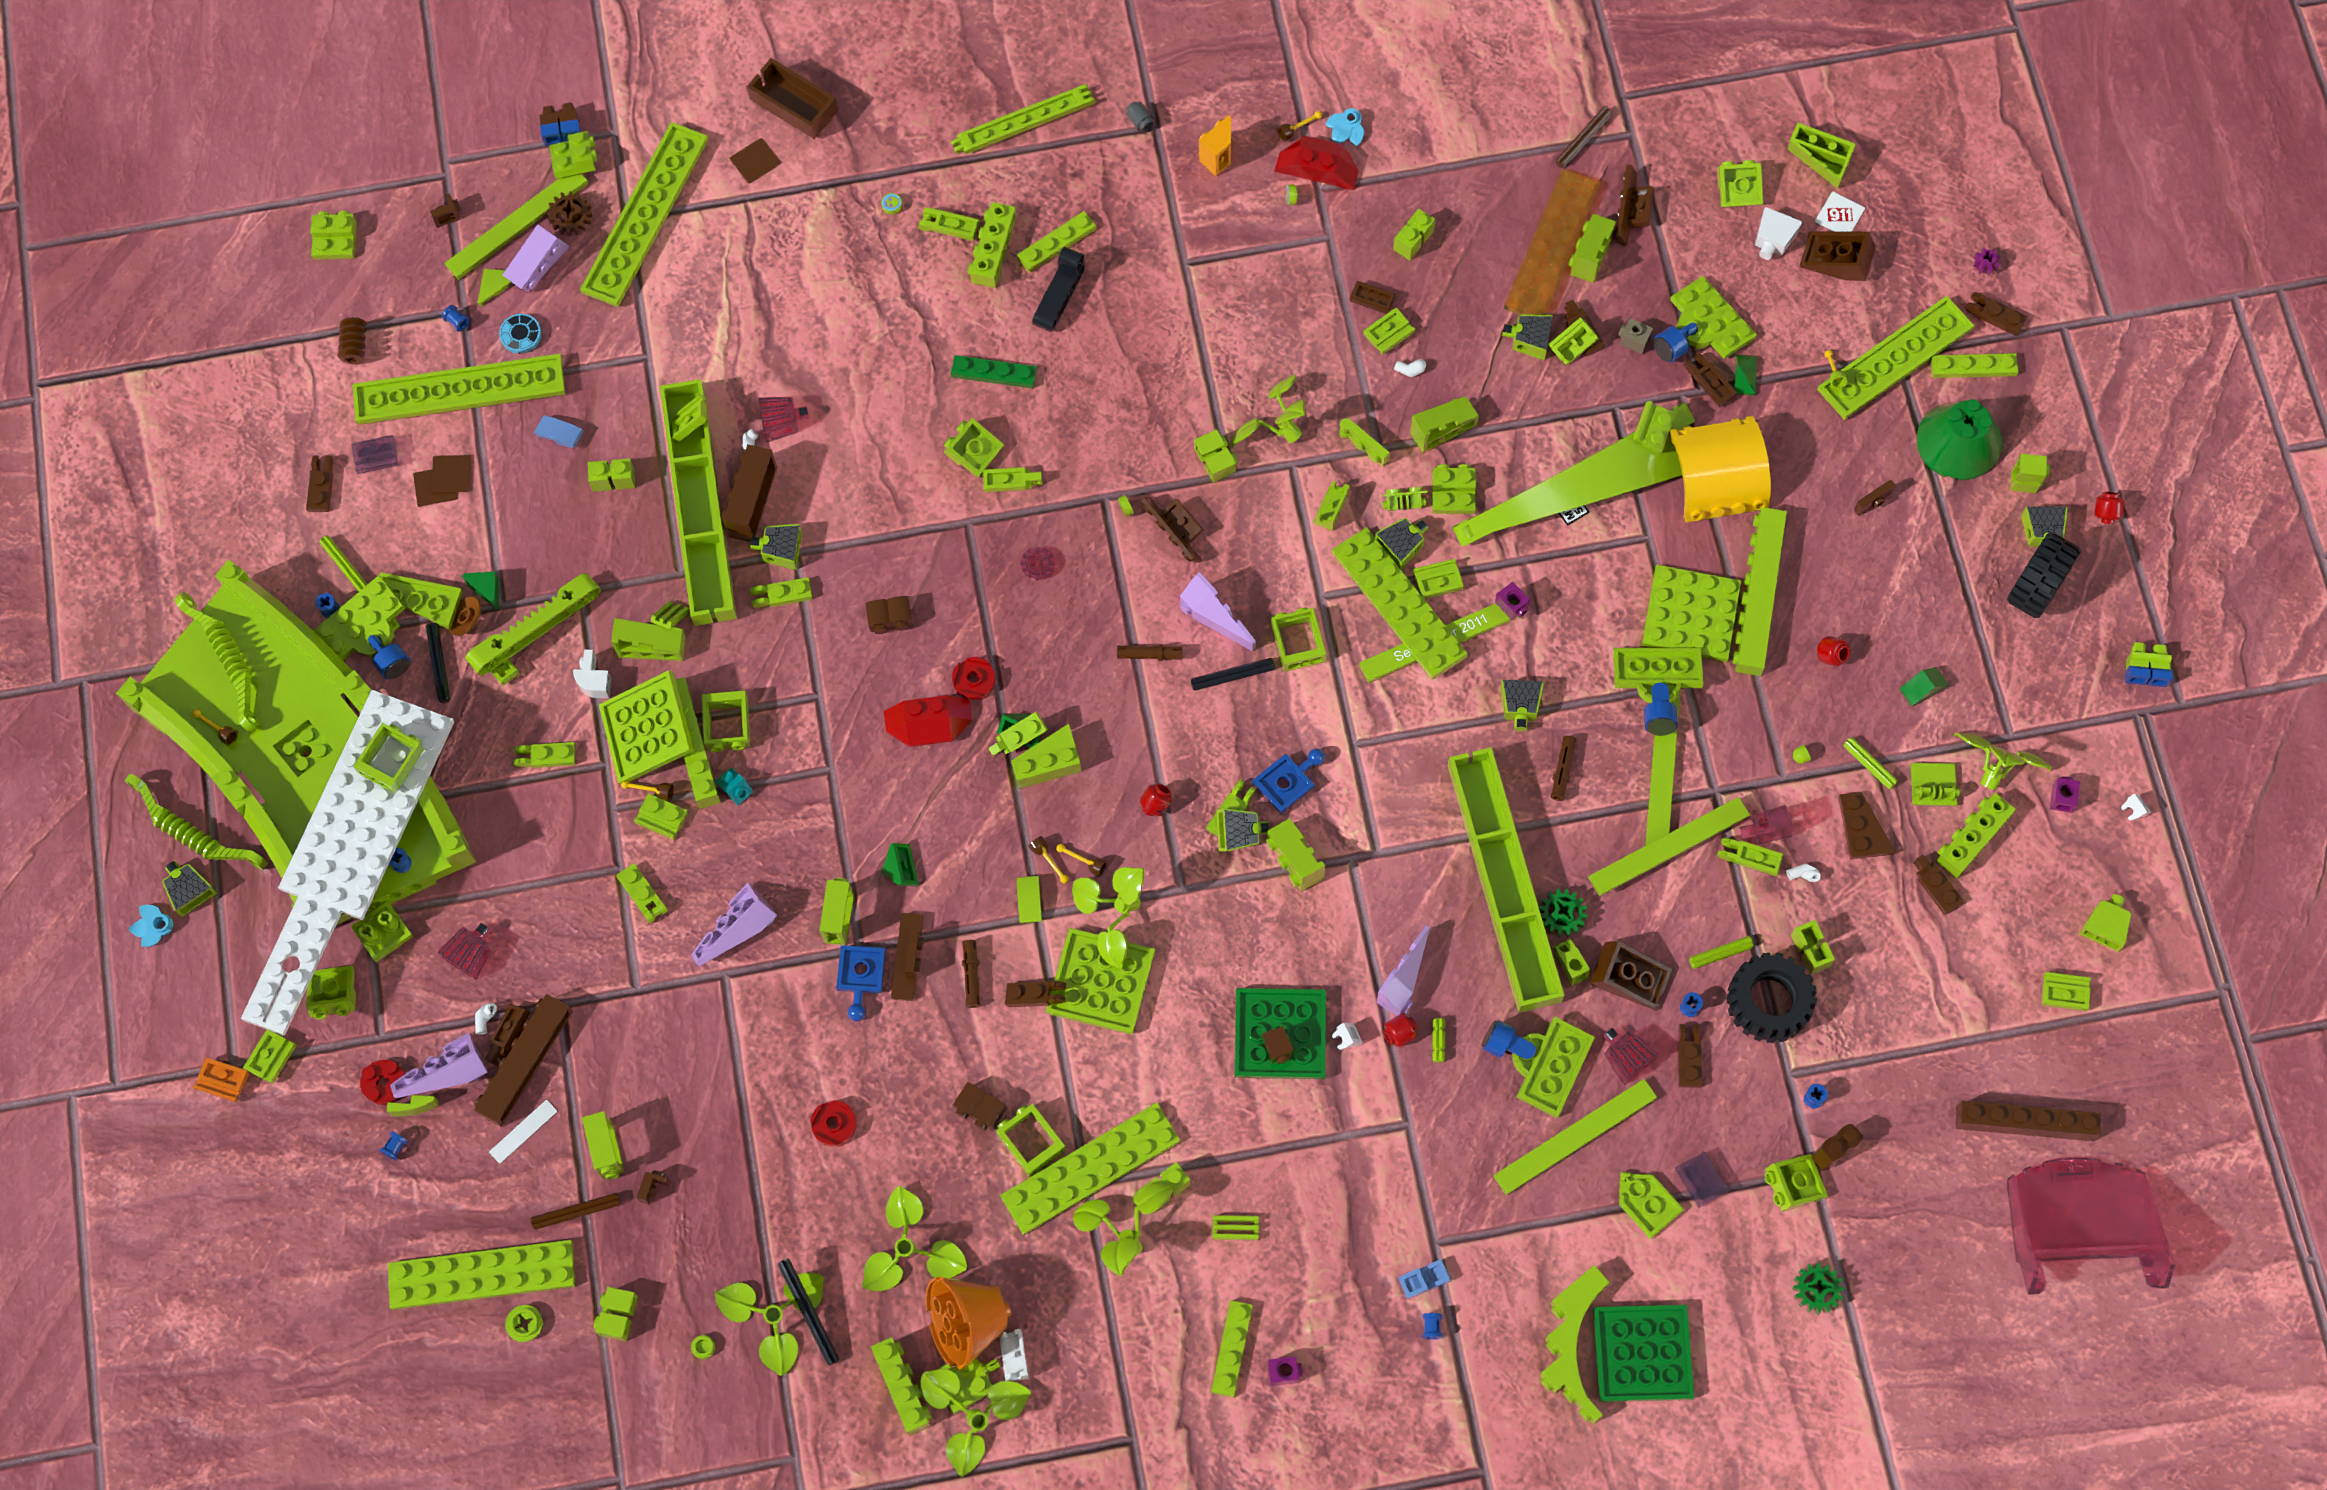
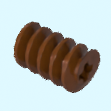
(351, 340)

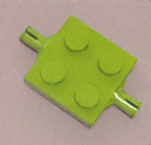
(973, 1382)

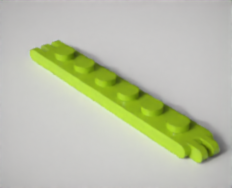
(1023, 120)

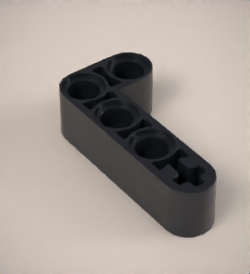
(1069, 272)

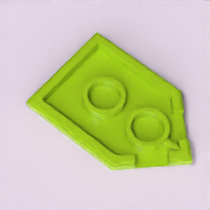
(1647, 1202)

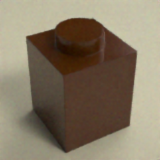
(1278, 1045)

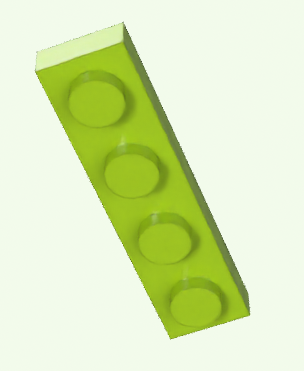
(1052, 244)
(1974, 365)
(1232, 1349)

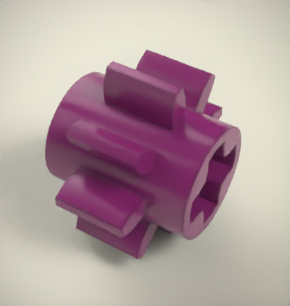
(1986, 261)

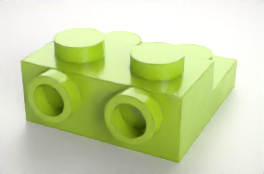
(574, 155)
(1740, 184)
(333, 235)
(972, 447)
(1453, 489)
(331, 992)
(1795, 1182)

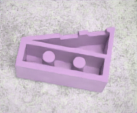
(535, 258)

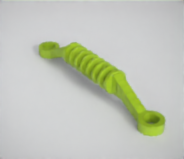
(228, 655)
(189, 835)

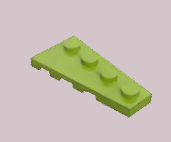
(426, 598)

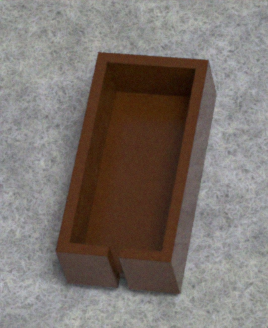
(792, 98)
(749, 493)

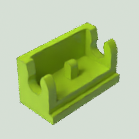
(1573, 341)
(1332, 506)

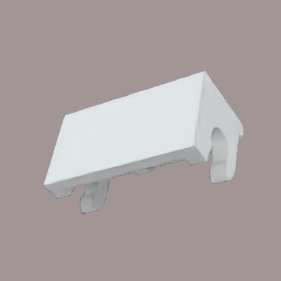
(1013, 1356)

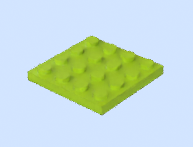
(1691, 612)
(646, 727)
(1095, 989)

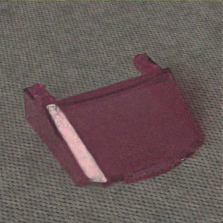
(2086, 1213)

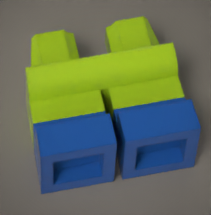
(2148, 667)

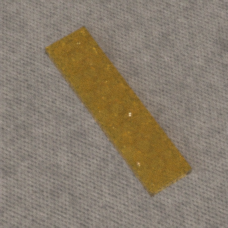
(1552, 244)

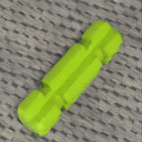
(1438, 1040)

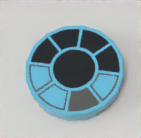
(520, 333)

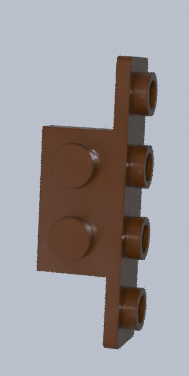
(1635, 205)
(1178, 523)
(907, 956)

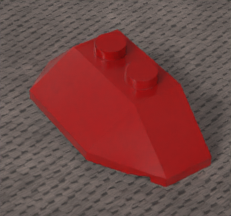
(1319, 162)
(928, 720)

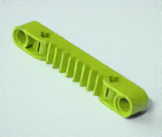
(577, 594)

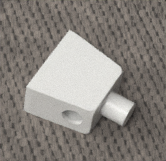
(1776, 233)

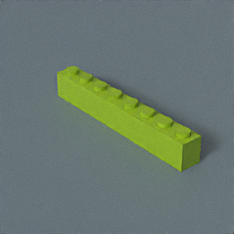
(1760, 591)

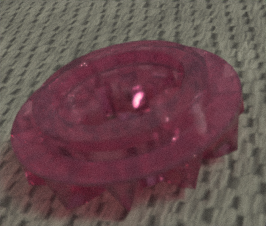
(1040, 554)

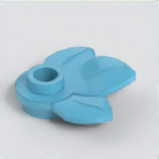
(1346, 129)
(148, 926)

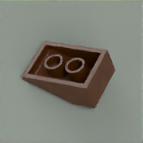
(1839, 254)
(1630, 974)

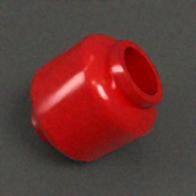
(2109, 507)
(1833, 651)
(1156, 800)
(1400, 1030)

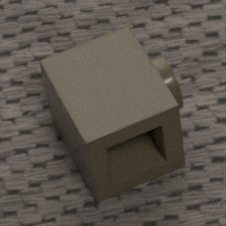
(1635, 335)

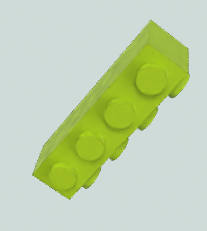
(993, 244)
(1975, 835)
(900, 1386)

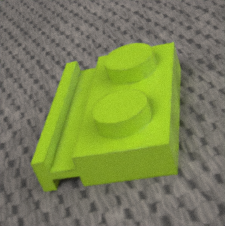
(1389, 331)
(689, 418)
(1654, 427)
(1438, 579)
(661, 816)
(2066, 991)
(269, 1056)

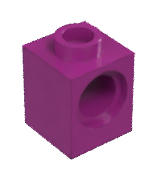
(1512, 592)
(2058, 800)
(1276, 1378)

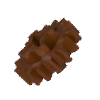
(561, 210)

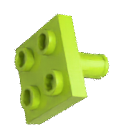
(381, 931)

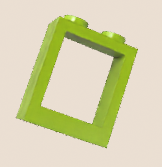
(1305, 658)
(720, 701)
(363, 766)
(836, 911)
(603, 1145)
(1043, 1158)

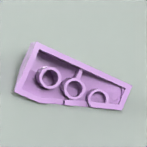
(1203, 605)
(744, 919)
(1399, 986)
(455, 1066)

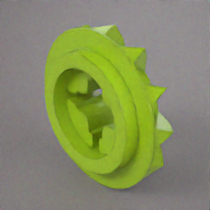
(514, 1320)

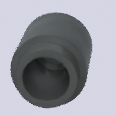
(1140, 116)

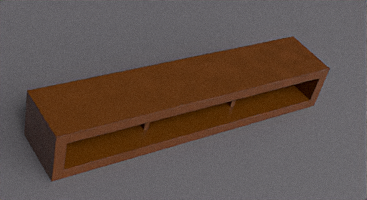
(523, 1060)
(2028, 1121)

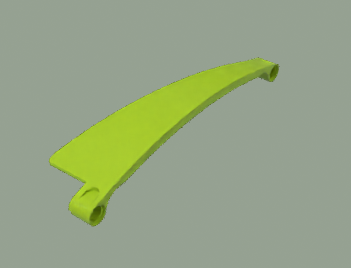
(1602, 475)

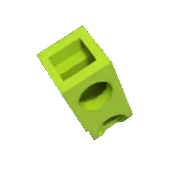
(1572, 962)

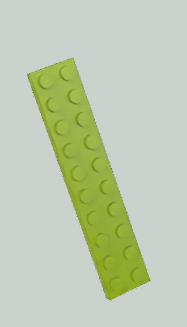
(644, 214)
(458, 389)

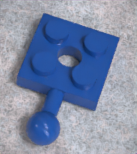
(1286, 769)
(868, 982)

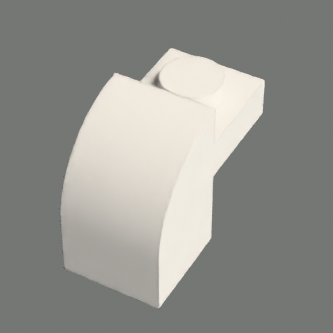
(592, 681)

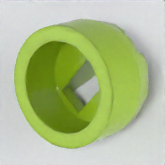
(1801, 755)

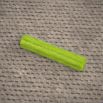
(1870, 763)
(1721, 952)

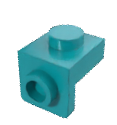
(734, 786)

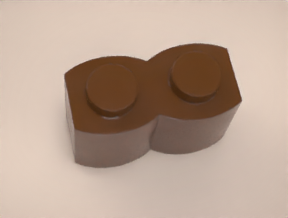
(889, 614)
(979, 1106)
(1837, 1147)

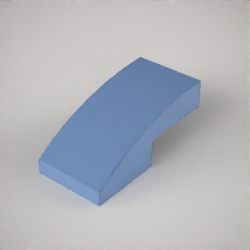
(559, 431)
(1424, 1279)

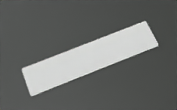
(523, 1131)

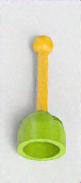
(1837, 378)

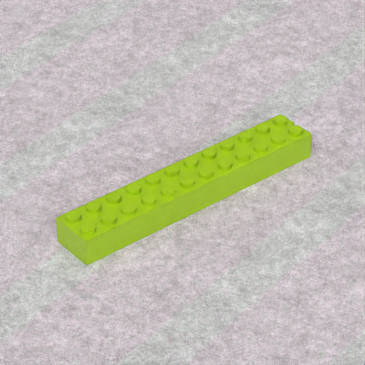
(698, 511)
(1505, 881)

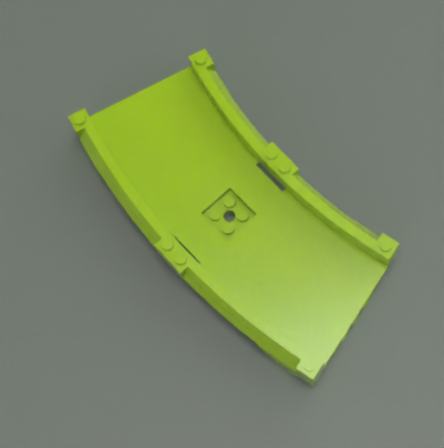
(299, 710)

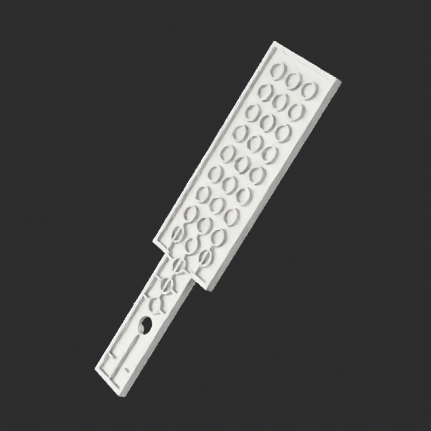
(345, 850)

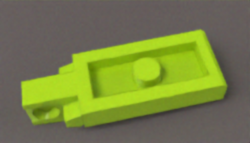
(1010, 479)
(1019, 734)

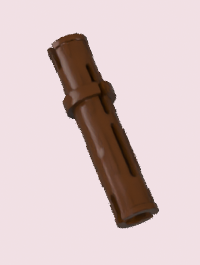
(1149, 652)
(1562, 776)
(970, 966)

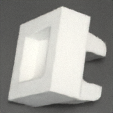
(2137, 804)
(1349, 1035)

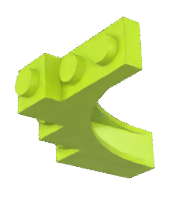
(1563, 1372)

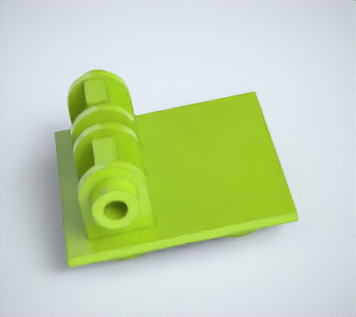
(1415, 498)
(1934, 784)

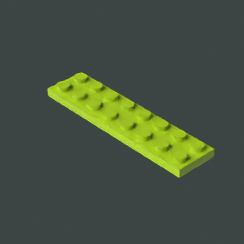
(1897, 356)
(1399, 603)
(1090, 1168)
(481, 1275)

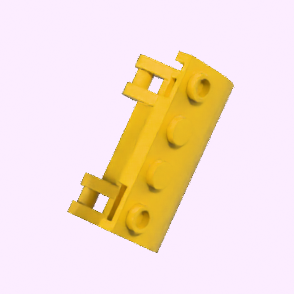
(1723, 468)

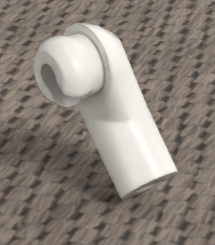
(1411, 369)
(749, 438)
(1804, 871)
(482, 1016)

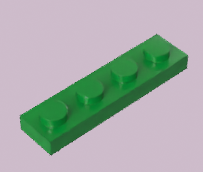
(993, 371)

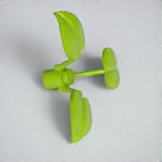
(1285, 423)
(1993, 773)
(1086, 893)
(1120, 1253)
(883, 1272)
(775, 1351)
(967, 1450)

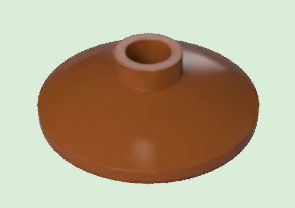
(466, 616)

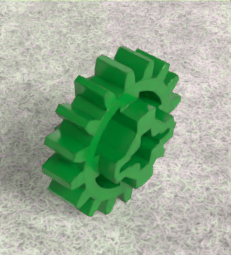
(1566, 920)
(1818, 1298)

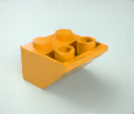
(1216, 147)

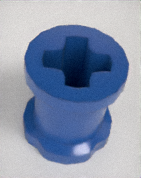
(454, 317)
(324, 600)
(405, 863)
(1695, 999)
(1819, 1090)
(393, 1146)
(1432, 1326)

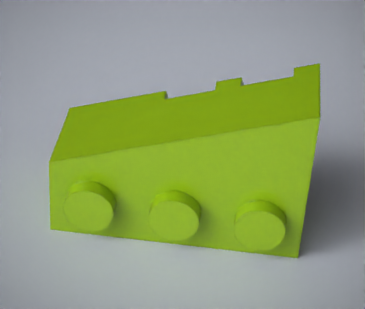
(1822, 152)
(1591, 247)
(1442, 423)
(647, 641)
(1047, 760)
(1295, 855)

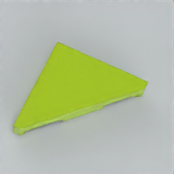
(492, 285)

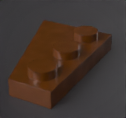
(1862, 829)

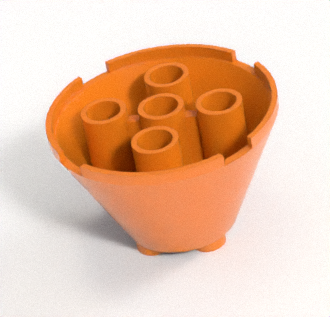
(964, 1318)

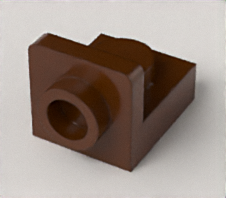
(446, 214)
(648, 1189)

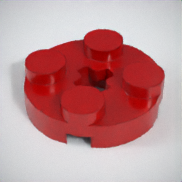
(980, 688)
(371, 1076)
(829, 1111)

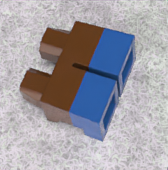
(552, 121)

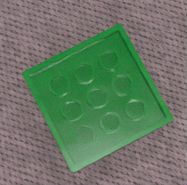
(1304, 1020)
(1643, 1353)

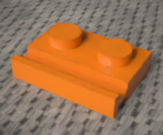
(221, 1080)

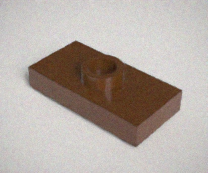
(1372, 297)
(1875, 498)

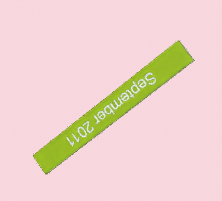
(1461, 629)

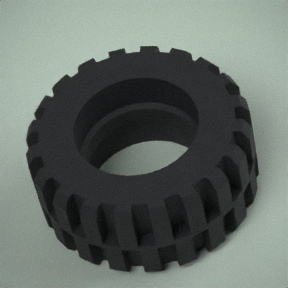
(2043, 575)
(1783, 972)

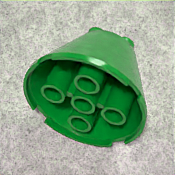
(1959, 440)

